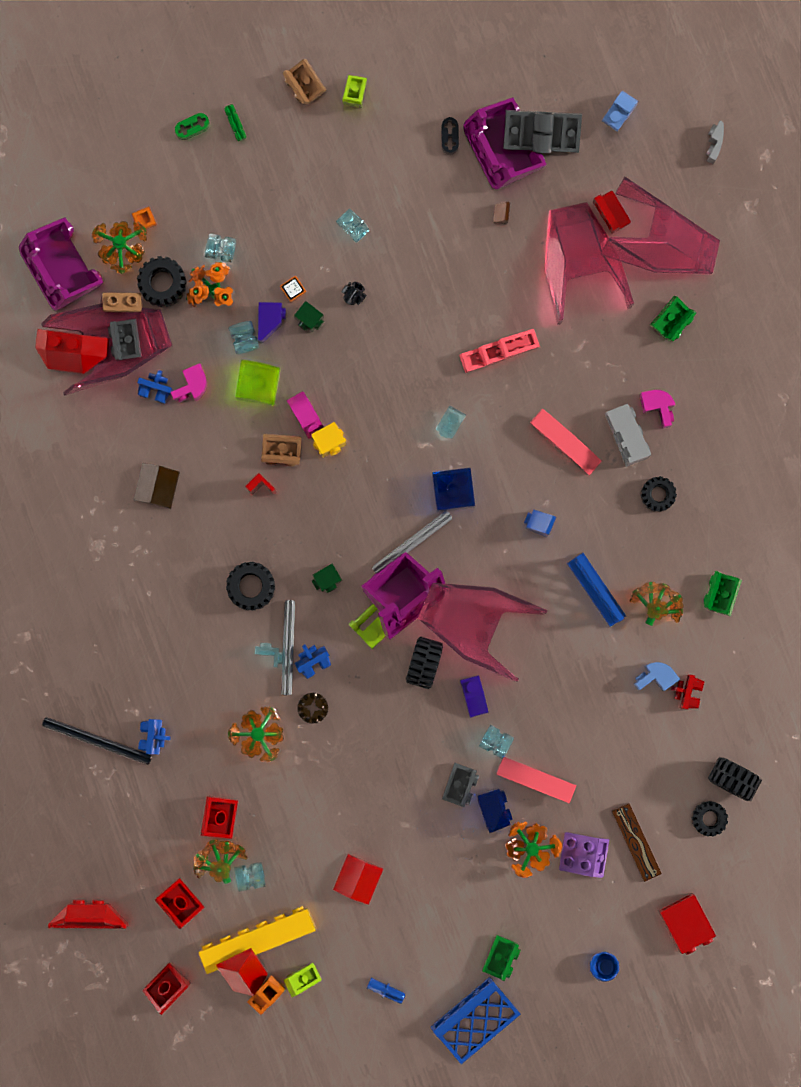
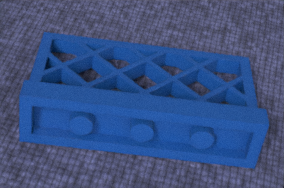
(596, 589)
(462, 1010)

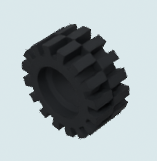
(667, 486)
(721, 818)

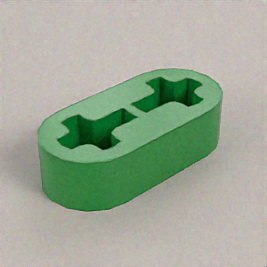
(189, 122)

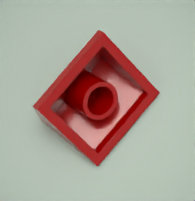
(219, 817)
(358, 879)
(179, 903)
(243, 972)
(166, 988)

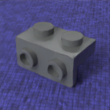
(125, 339)
(460, 784)

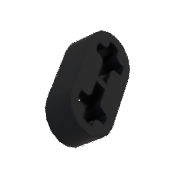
(455, 135)

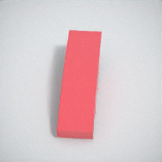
(499, 350)
(565, 441)
(536, 780)

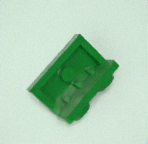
(673, 319)
(722, 593)
(501, 957)

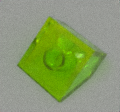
(257, 382)

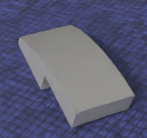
(716, 133)

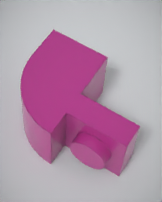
(196, 384)
(660, 401)
(305, 414)

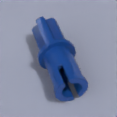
(386, 991)

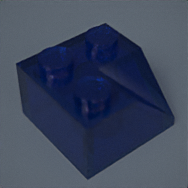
(453, 490)
(493, 809)

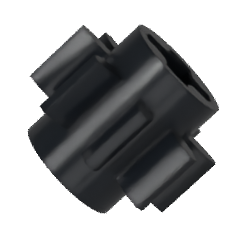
(354, 293)

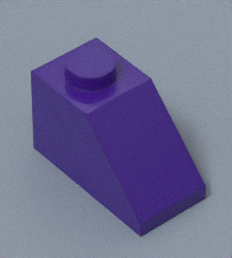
(269, 319)
(474, 696)

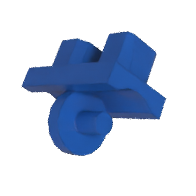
(162, 391)
(309, 658)
(155, 738)

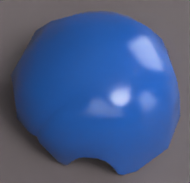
(604, 966)

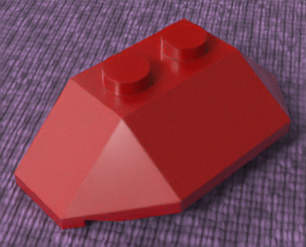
(70, 350)
(89, 916)

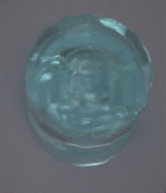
(220, 247)
(244, 337)
(496, 742)
(243, 874)

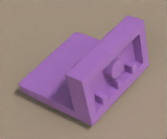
(584, 855)

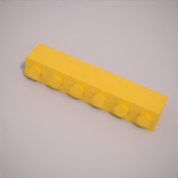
(259, 939)

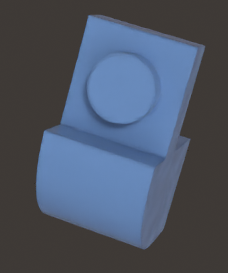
(620, 110)
(660, 672)

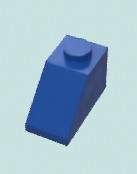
(539, 522)

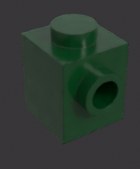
(309, 317)
(326, 579)

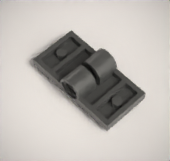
(542, 131)

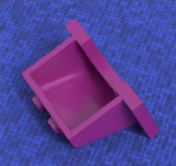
(400, 592)

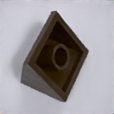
(156, 485)

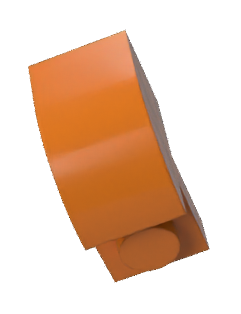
(266, 995)

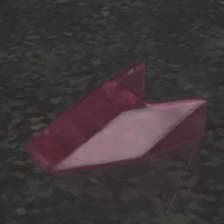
(673, 240)
(575, 251)
(95, 322)
(468, 618)

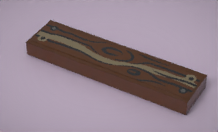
(636, 842)

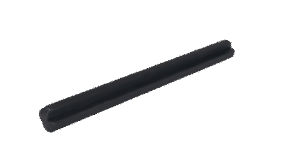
(96, 741)

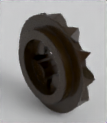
(305, 713)

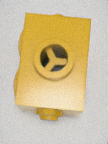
(329, 440)

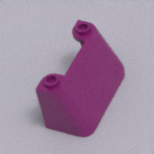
(486, 136)
(58, 264)

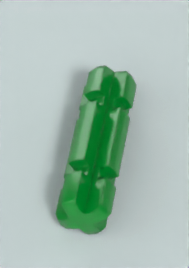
(235, 122)

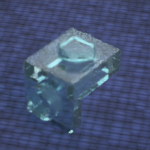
(353, 225)
(450, 422)
(266, 649)

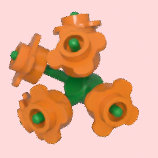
(201, 292)

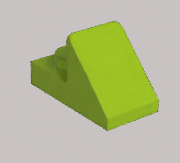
(354, 91)
(302, 979)

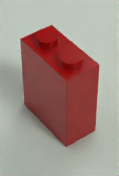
(687, 924)

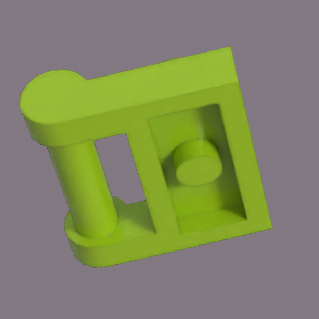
(374, 632)

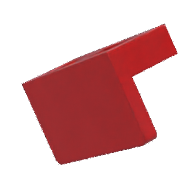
(611, 211)
(257, 482)

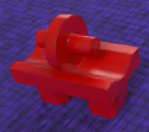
(687, 700)

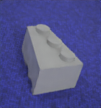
(628, 434)

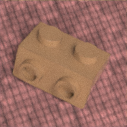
(304, 82)
(121, 302)
(281, 449)

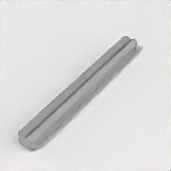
(415, 540)
(288, 645)

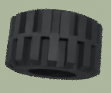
(154, 267)
(262, 598)
(424, 662)
(735, 779)

